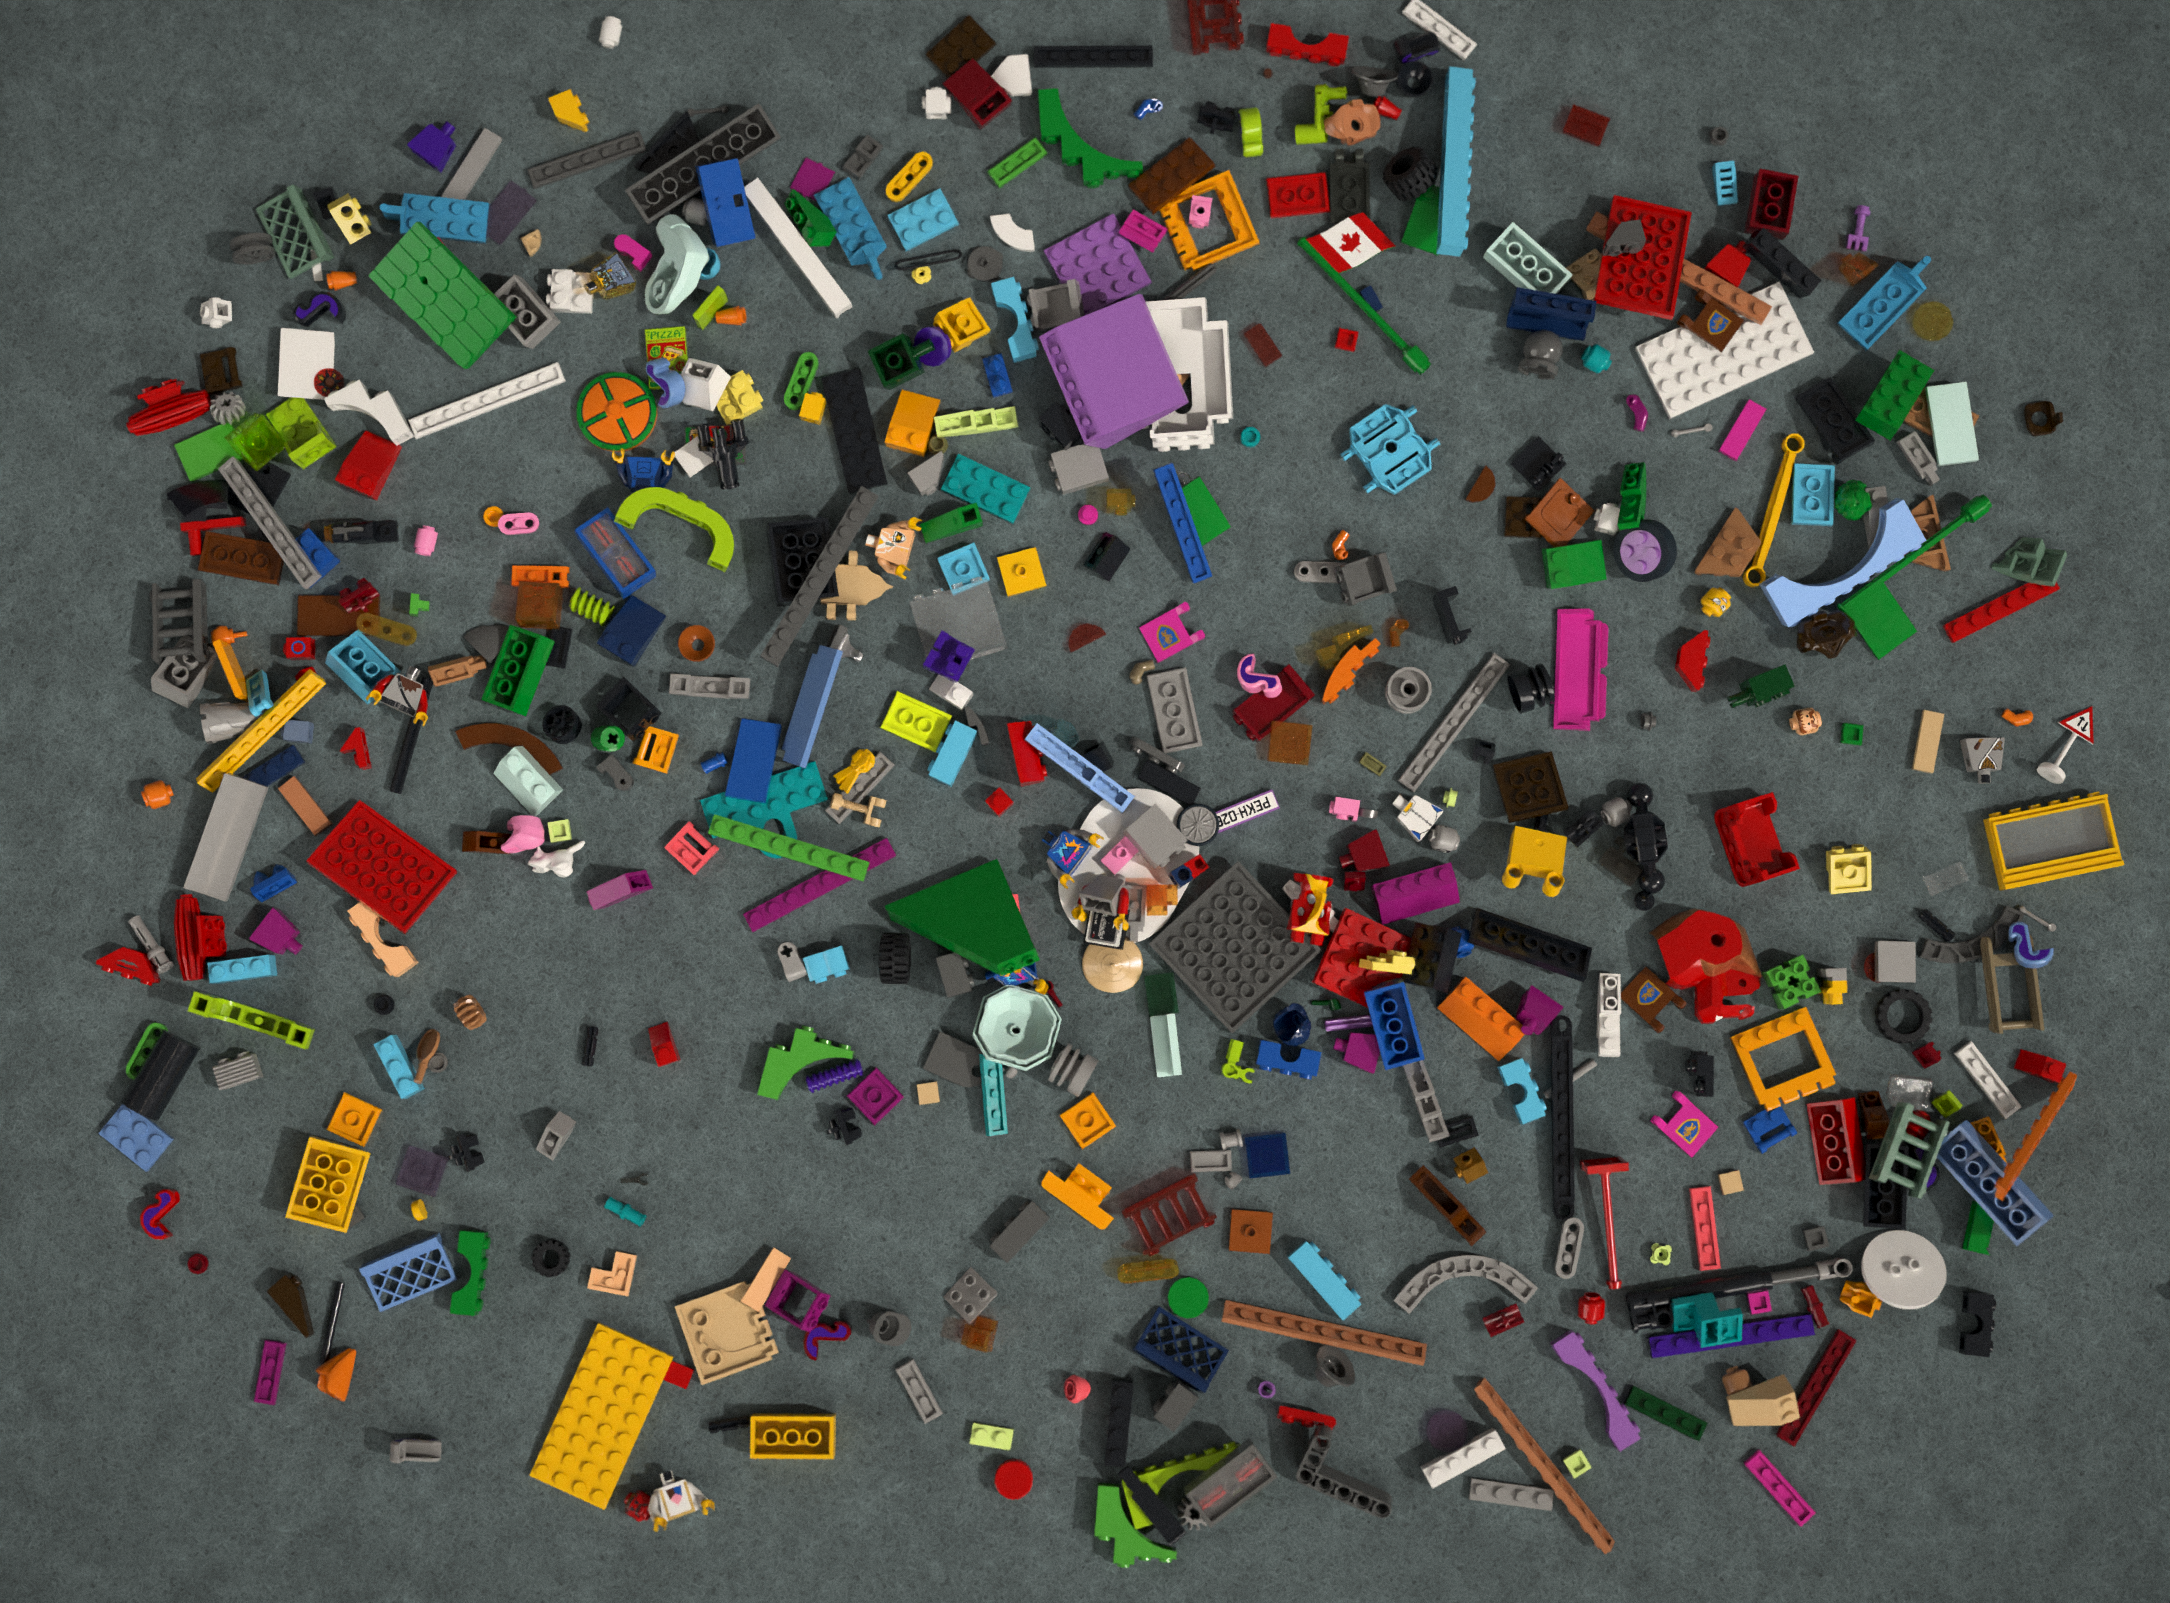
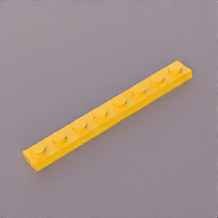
(261, 730)

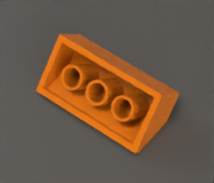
(1481, 1018)

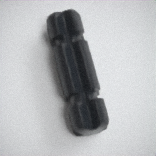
(1937, 925)
(590, 1046)
(729, 1424)

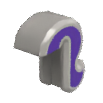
(415, 1450)

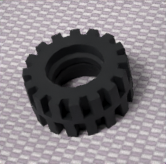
(537, 1258)

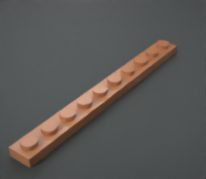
(1701, 279)
(1324, 1332)
(1545, 1466)

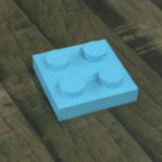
(963, 565)

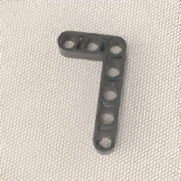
(1337, 1479)

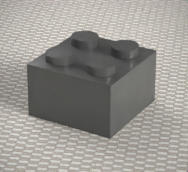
(954, 974)
(1174, 1405)

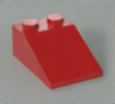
(368, 465)

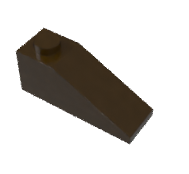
(292, 1300)

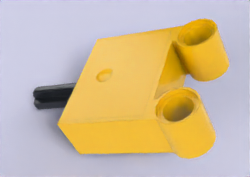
(1536, 855)

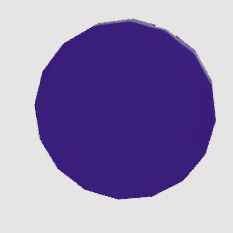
(941, 343)

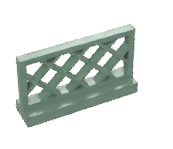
(310, 226)

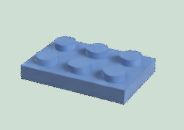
(136, 1137)

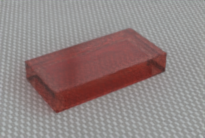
(1262, 345)

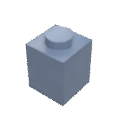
(297, 731)

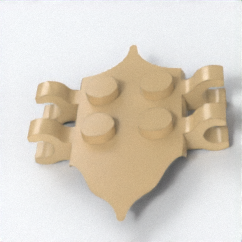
(855, 587)

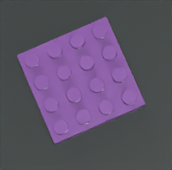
(1100, 262)

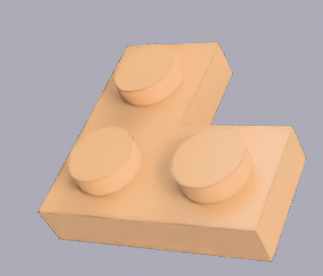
(615, 1281)

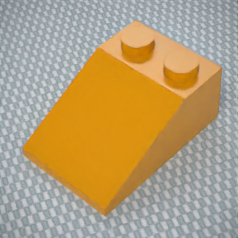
(912, 423)

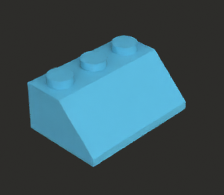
(360, 664)

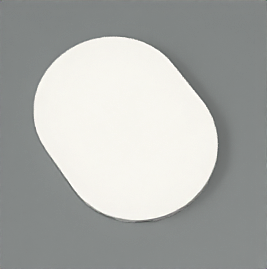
(1110, 825)

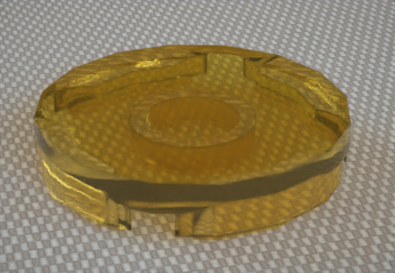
(1927, 318)

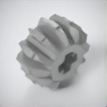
(227, 408)
(1186, 1515)

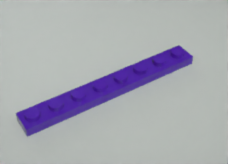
(1751, 1333)

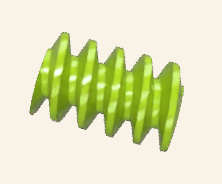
(590, 607)

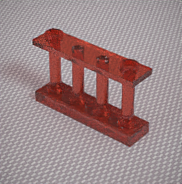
(1170, 1193)

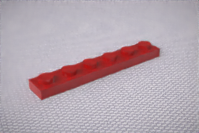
(1997, 610)

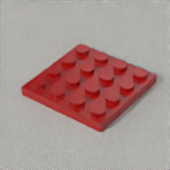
(1355, 940)

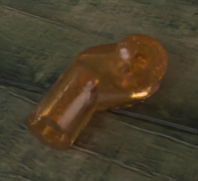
(1396, 630)

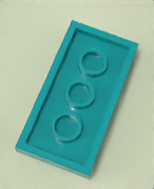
(987, 487)

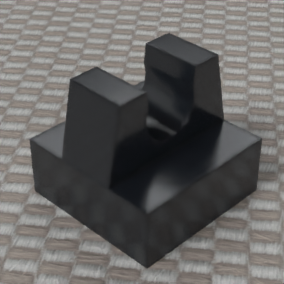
(1484, 749)

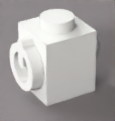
(936, 103)
(1607, 519)

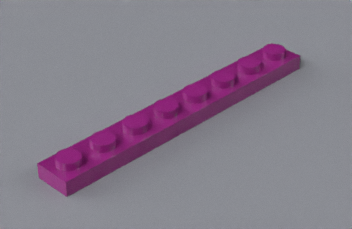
(813, 888)

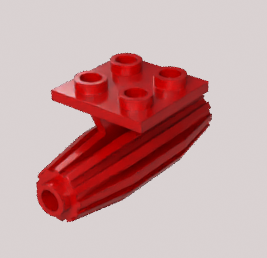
(167, 408)
(196, 937)

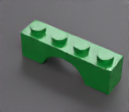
(473, 1247)

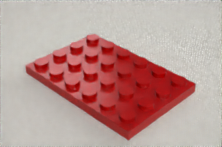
(1650, 278)
(382, 866)

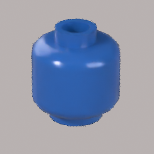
(1464, 947)

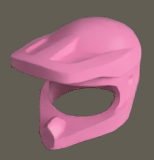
(526, 834)

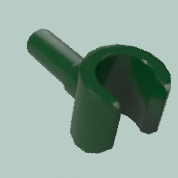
(1333, 1003)

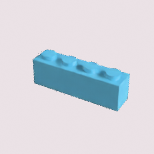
(1324, 1280)

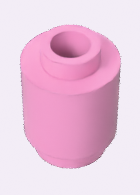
(425, 541)

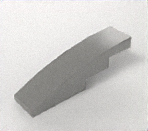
(1426, 1101)

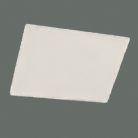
(301, 358)

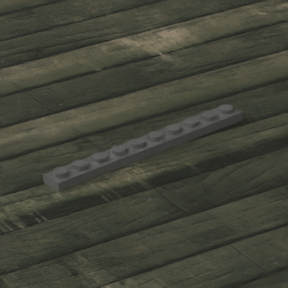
(819, 576)

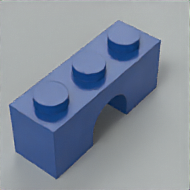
(1306, 1063)

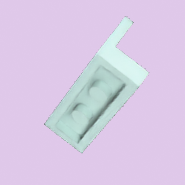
(1165, 1045)

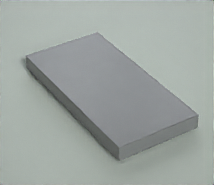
(1174, 710)

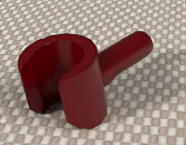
(1052, 994)

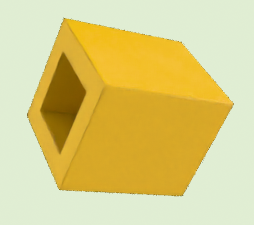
(812, 408)

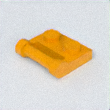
(662, 750)

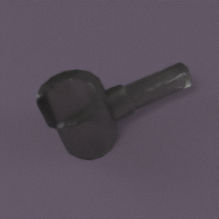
(634, 1180)

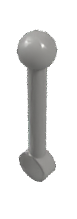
(1708, 427)
(2051, 927)

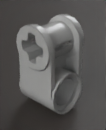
(793, 966)

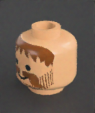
(1805, 721)

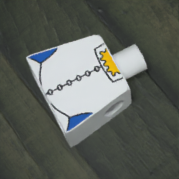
(1416, 815)

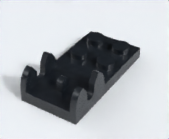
(1834, 420)

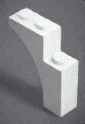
(381, 407)

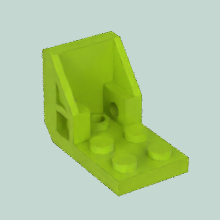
(301, 431)

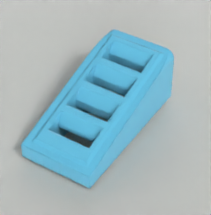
(1730, 165)

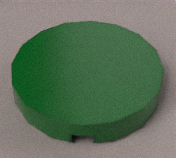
(1188, 1297)

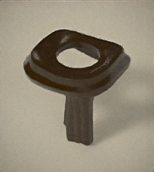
(2047, 408)

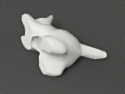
(558, 861)

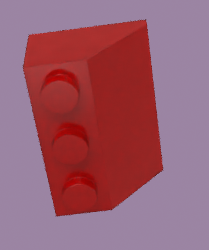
(1026, 756)

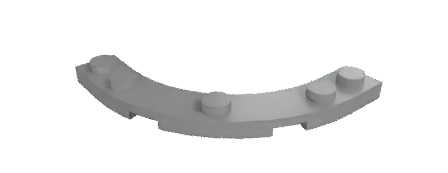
(1461, 1266)

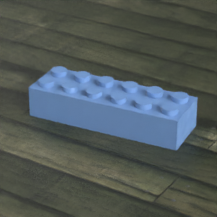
(1977, 1170)

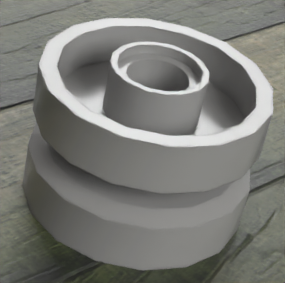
(1409, 678)

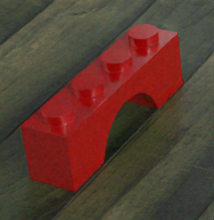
(1330, 50)

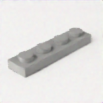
(1511, 1494)

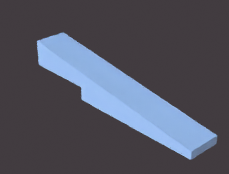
(1079, 768)

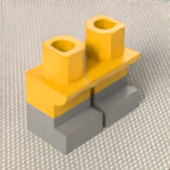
(1833, 984)

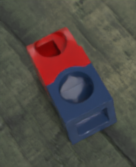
(1188, 871)

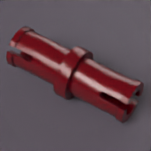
(1815, 1306)

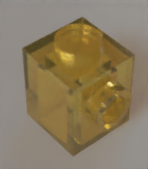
(1120, 501)

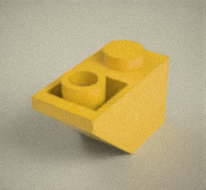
(567, 110)

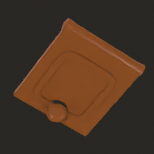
(1556, 517)

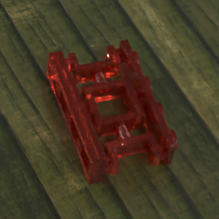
(1197, 14)

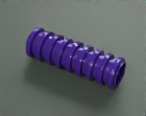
(834, 1075)

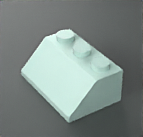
(527, 780)

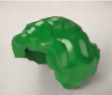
(1852, 500)

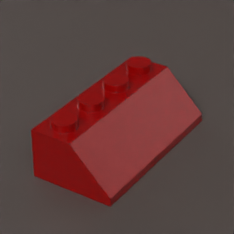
(1837, 1141)

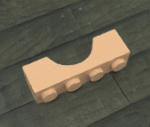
(397, 959)

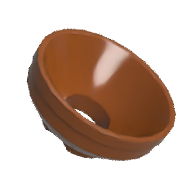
(691, 634)

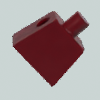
(1365, 853)

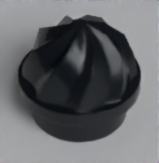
(1644, 901)

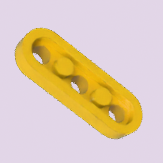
(911, 168)

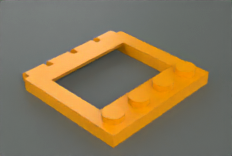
(1234, 211)
(1774, 1031)

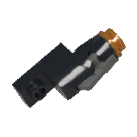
(362, 532)

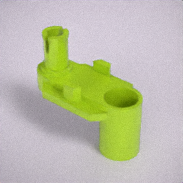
(1315, 132)

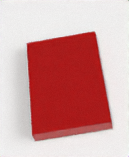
(1298, 195)

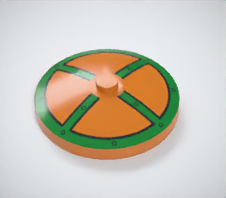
(616, 411)

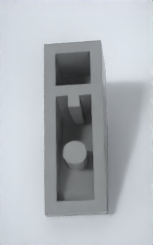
(1871, 518)

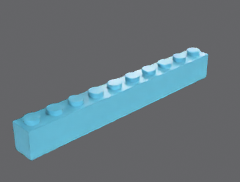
(1455, 162)

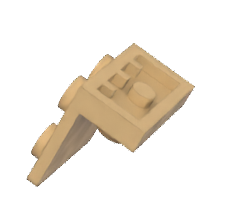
(1586, 272)

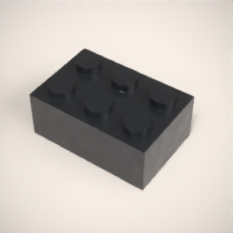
(1434, 956)

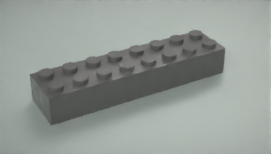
(678, 178)

